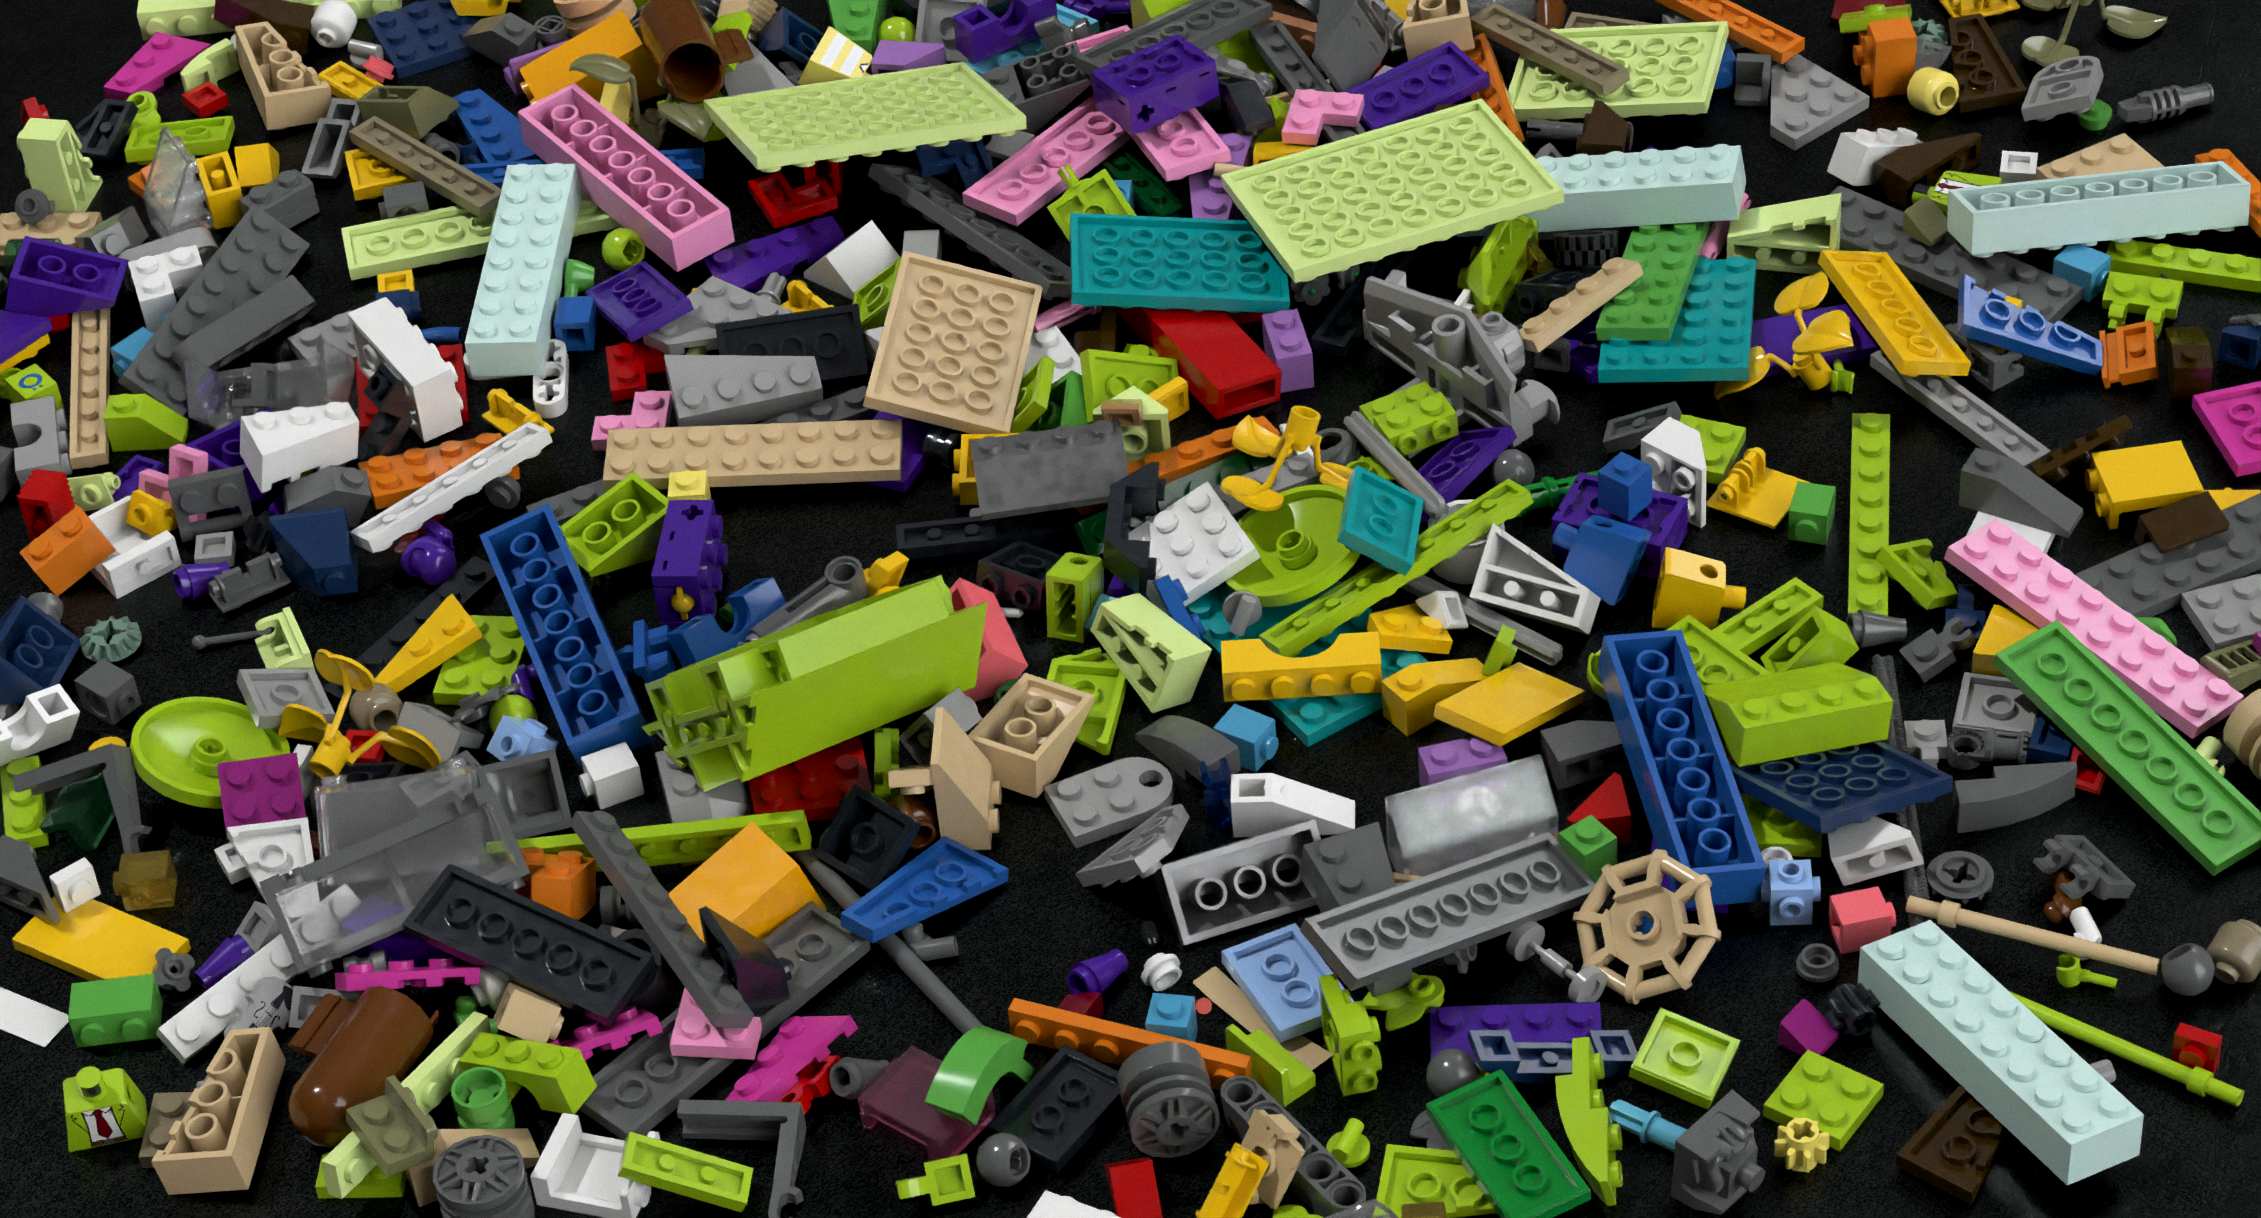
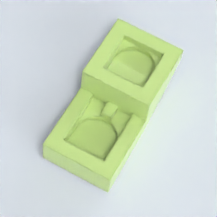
(210, 65)

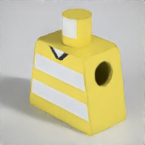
(835, 60)

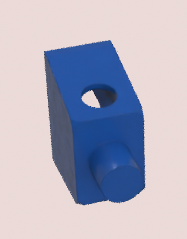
(1603, 555)

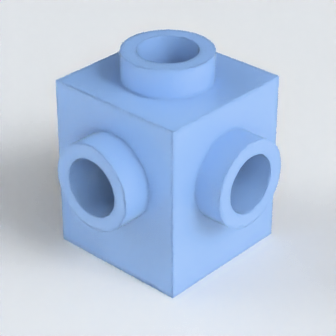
(527, 738)
(1790, 892)

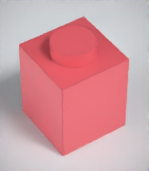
(1860, 918)

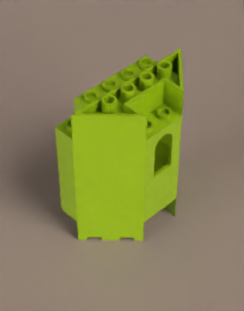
(817, 683)

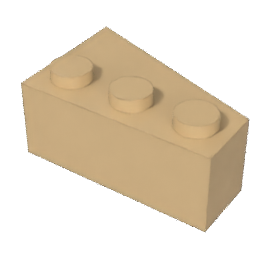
(2108, 156)

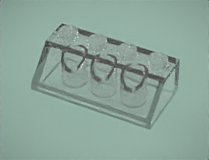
(1469, 816)

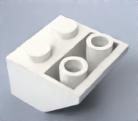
(1678, 465)

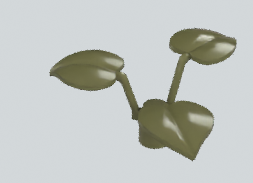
(2120, 20)
(652, 122)

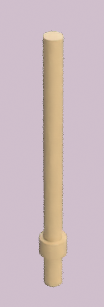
(1951, 915)

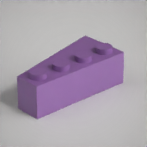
(1206, 191)

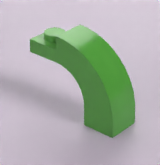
(974, 1069)

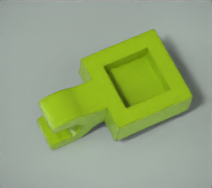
(945, 1180)

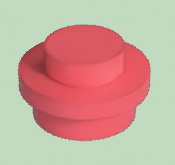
(378, 69)

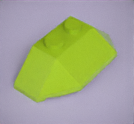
(1498, 264)

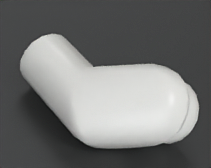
(2084, 926)

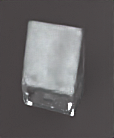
(172, 191)

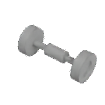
(1585, 985)

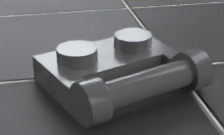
(210, 493)

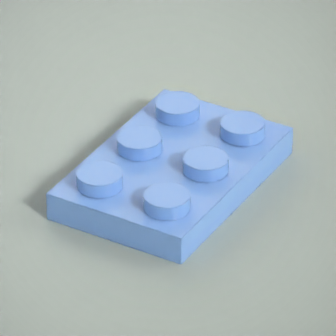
(1280, 980)

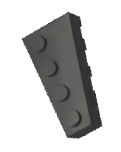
(1347, 870)

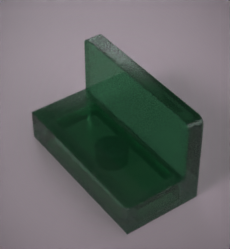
(83, 811)

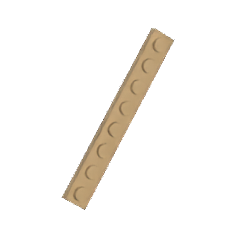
(89, 388)

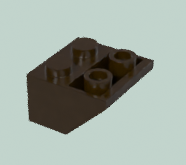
(1603, 132)

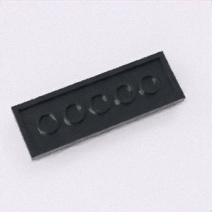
(529, 944)

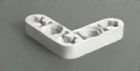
(543, 388)

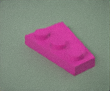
(152, 64)
(403, 973)
(614, 1037)
(793, 1048)

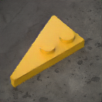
(436, 641)

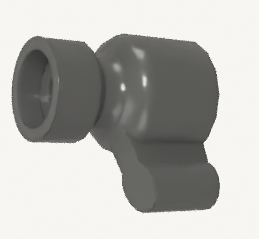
(1056, 33)

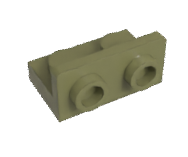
(394, 1128)

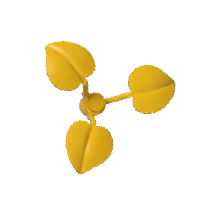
(1823, 334)
(1259, 442)
(334, 748)

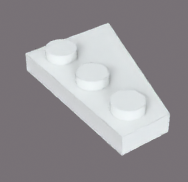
(272, 848)

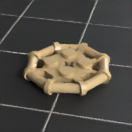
(1668, 932)

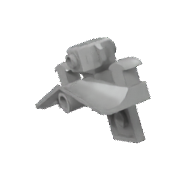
(1459, 356)

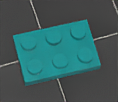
(1380, 520)

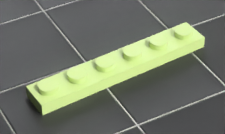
(429, 1083)

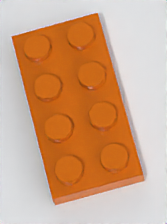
(403, 474)

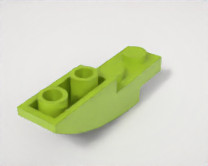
(1589, 1122)

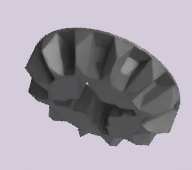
(1950, 867)

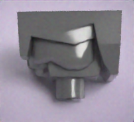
(529, 793)
(1717, 1157)

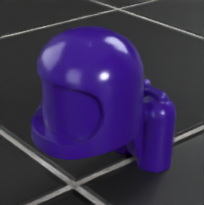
(431, 555)

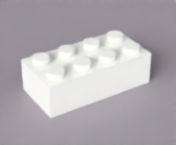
(386, 336)

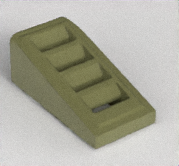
(2237, 676)

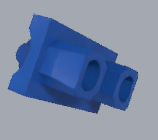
(648, 654)

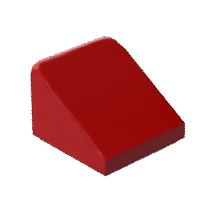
(2089, 775)

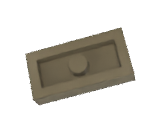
(164, 1111)

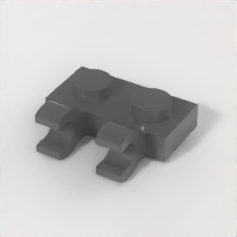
(2089, 865)

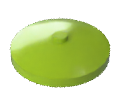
(1295, 547)
(186, 738)

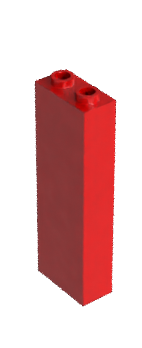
(1212, 355)

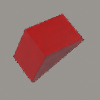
(1609, 807)
(1134, 1188)

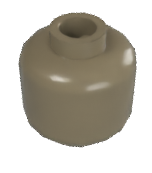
(375, 709)
(2236, 952)

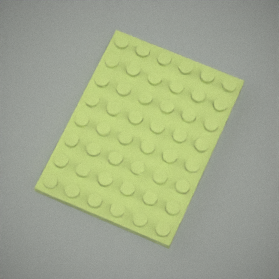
(864, 116)
(1391, 190)

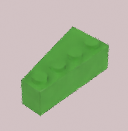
(858, 21)

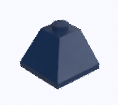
(788, 39)
(317, 550)

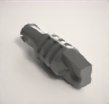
(2164, 102)

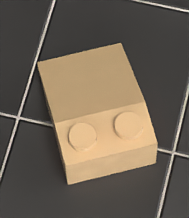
(1031, 732)
(963, 786)

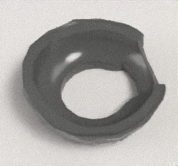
(1345, 450)

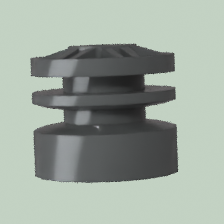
(1168, 1099)
(483, 1180)

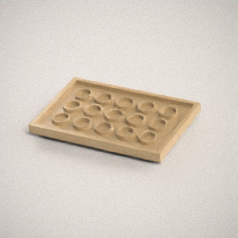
(953, 346)

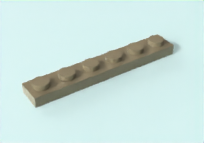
(1550, 49)
(427, 165)

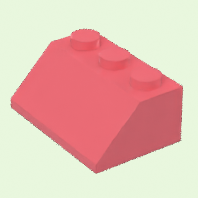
(1000, 652)

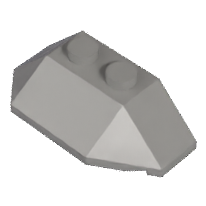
(690, 803)

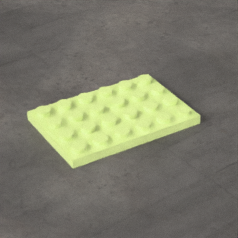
(1667, 65)

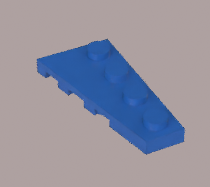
(492, 127)
(2025, 331)
(923, 887)

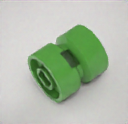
(482, 1100)

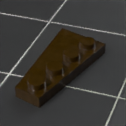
(1981, 66)

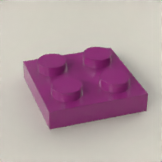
(261, 790)

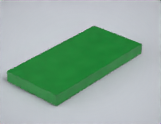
(1507, 1149)

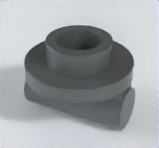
(33, 206)

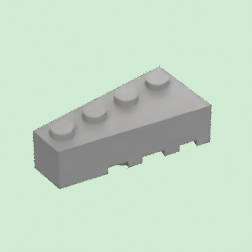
(740, 388)

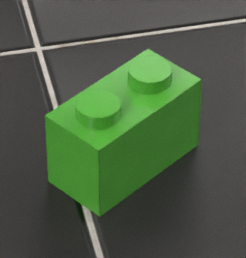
(115, 1010)

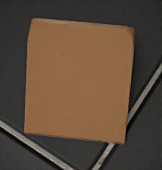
(1127, 411)

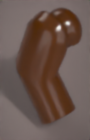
(2061, 904)

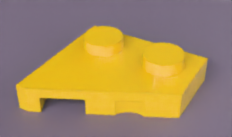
(1409, 630)

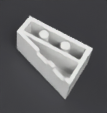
(297, 440)
(1529, 586)

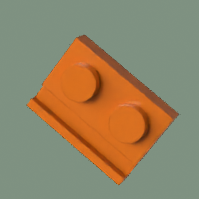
(2130, 354)

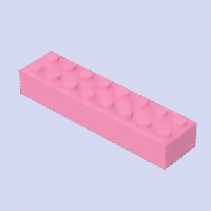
(627, 177)

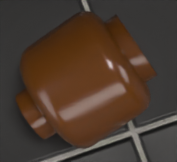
(922, 810)

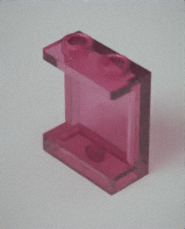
(899, 1102)

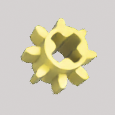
(1801, 1144)

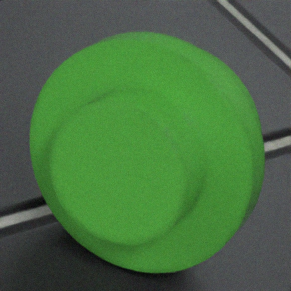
(2096, 117)

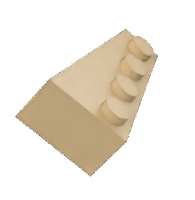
(279, 81)

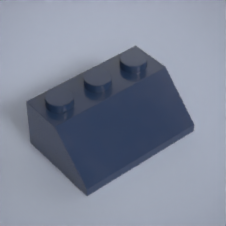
(32, 651)

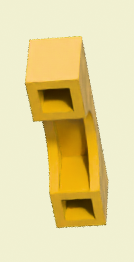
(1344, 668)

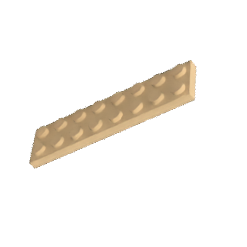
(759, 453)

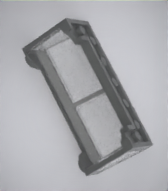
(378, 882)

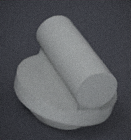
(361, 52)
(1241, 610)

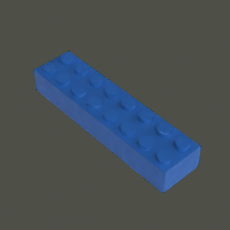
(565, 634)
(1680, 762)

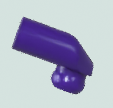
(526, 677)

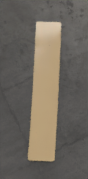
(1236, 1004)

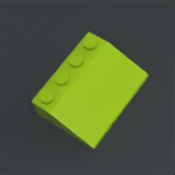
(1798, 712)

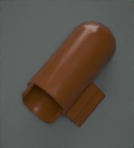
(686, 51)
(352, 1056)

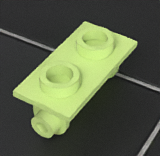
(94, 491)

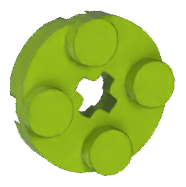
(886, 759)

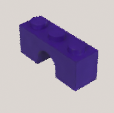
(983, 34)

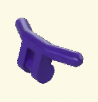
(1098, 8)

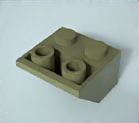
(407, 108)

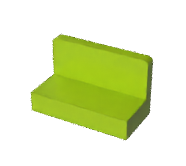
(1272, 1065)

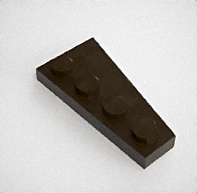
(2058, 463)
(1954, 1146)

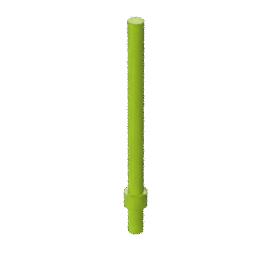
(2196, 1080)

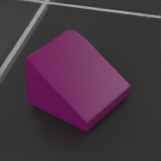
(1806, 1030)

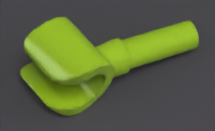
(1841, 379)
(2071, 974)

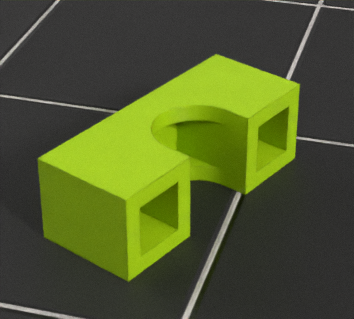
(549, 1071)

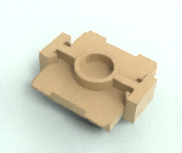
(1275, 1141)

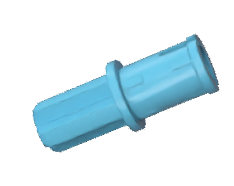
(1646, 1125)

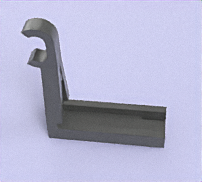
(120, 778)
(754, 1121)

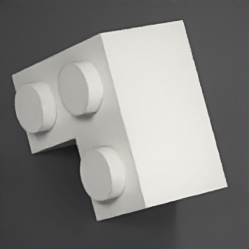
(157, 278)

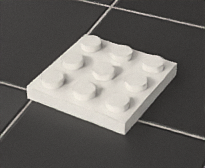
(1195, 543)

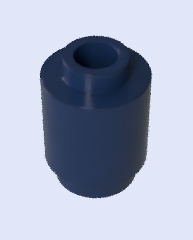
(407, 300)

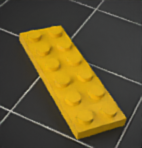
(1894, 313)

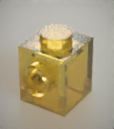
(146, 880)

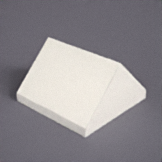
(853, 261)

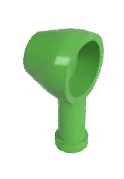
(578, 277)

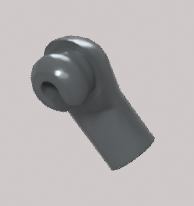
(926, 947)

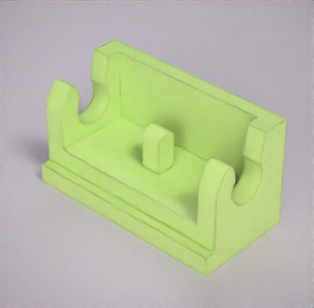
(285, 645)

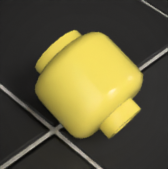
(1933, 91)

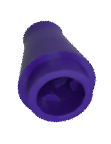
(193, 579)
(224, 960)
(1097, 972)

